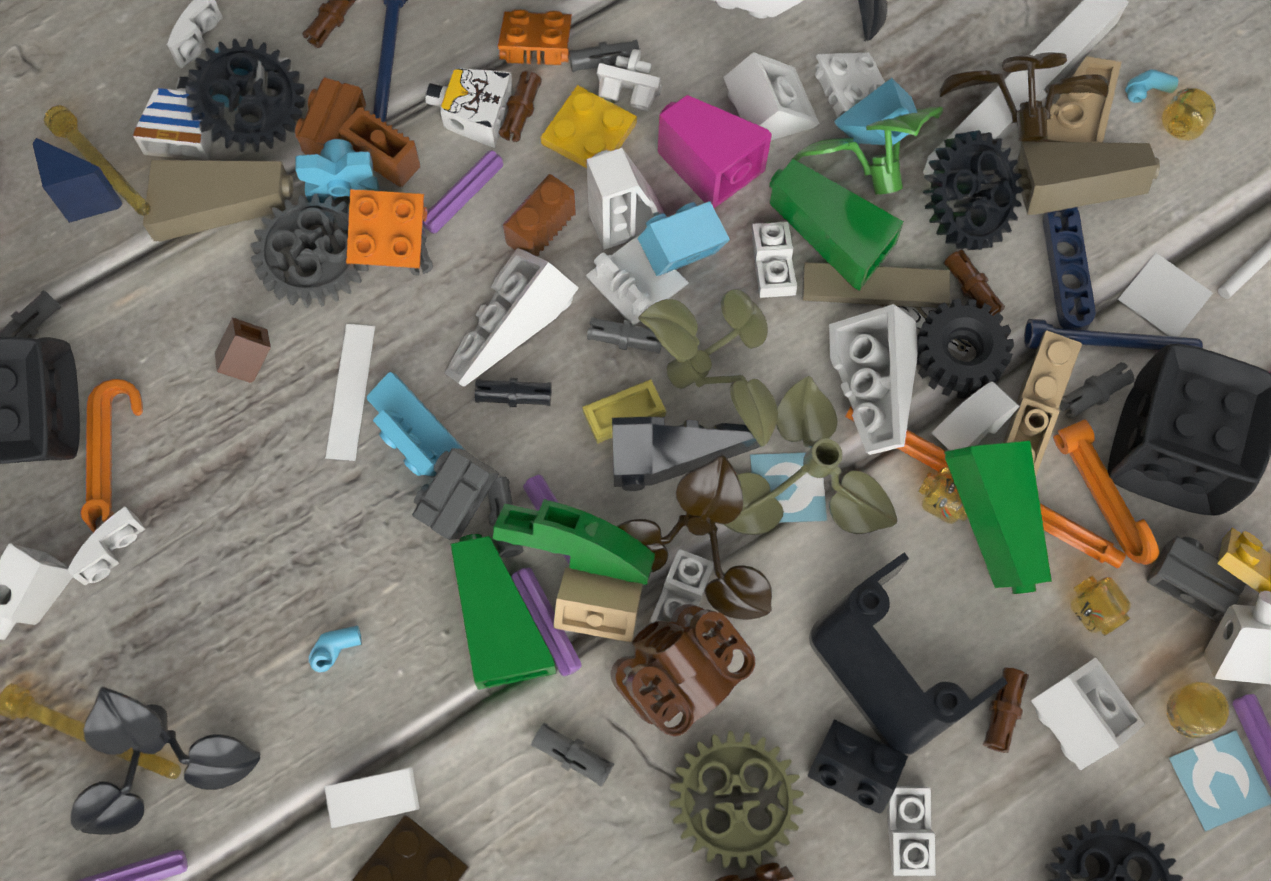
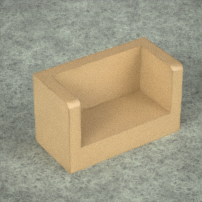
(597, 605)

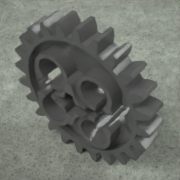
(291, 229)

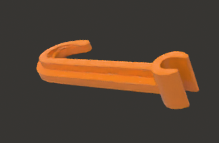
(100, 447)
(1134, 537)

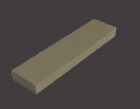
(885, 287)

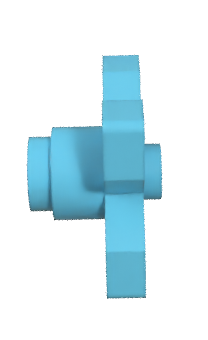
(336, 171)

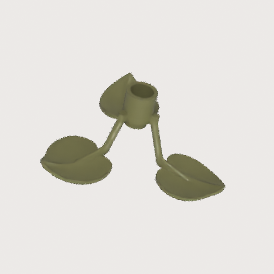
(676, 331)
(860, 501)

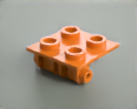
(536, 32)
(385, 228)

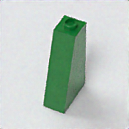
(835, 221)
(1004, 511)
(498, 626)

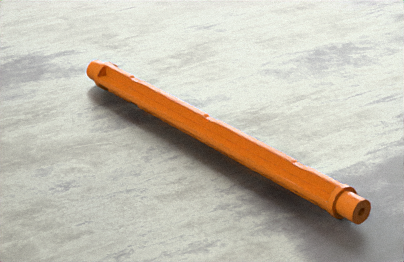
(1052, 521)

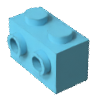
(683, 237)

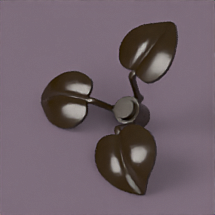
(1031, 117)
(710, 497)

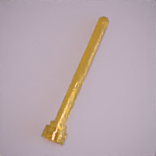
(64, 124)
(18, 703)

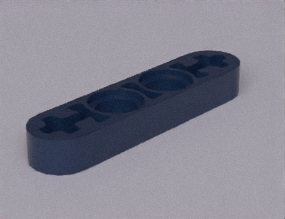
(1073, 265)

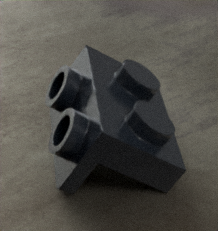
(858, 766)

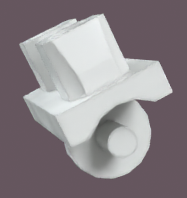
(643, 85)

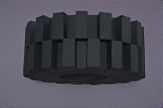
(971, 325)

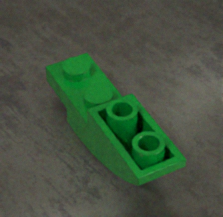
(588, 540)

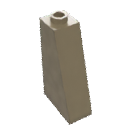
(1083, 173)
(211, 194)

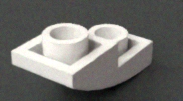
(186, 37)
(774, 259)
(975, 417)
(96, 556)
(683, 585)
(371, 797)
(910, 832)

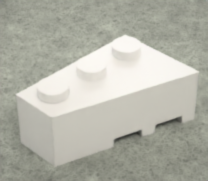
(618, 198)

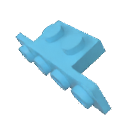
(409, 425)

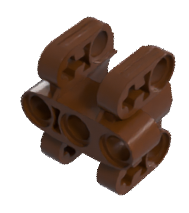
(682, 668)

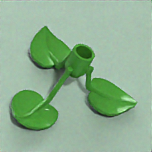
(885, 167)

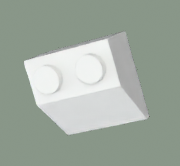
(770, 96)
(1087, 714)

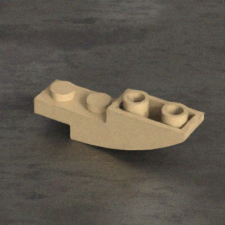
(1043, 393)

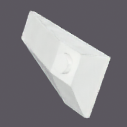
(525, 301)
(877, 370)

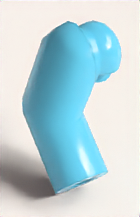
(1139, 85)
(330, 645)

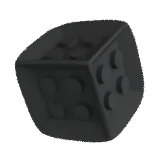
(38, 400)
(1194, 431)

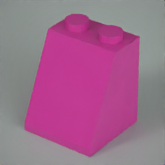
(711, 148)

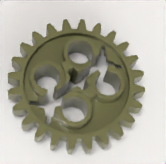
(740, 838)

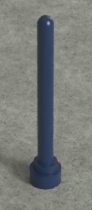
(387, 57)
(1035, 328)

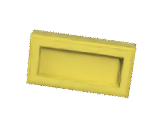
(633, 402)

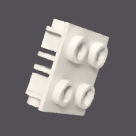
(847, 78)
(631, 282)

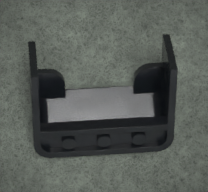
(877, 679)

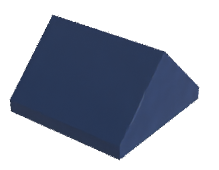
(74, 183)

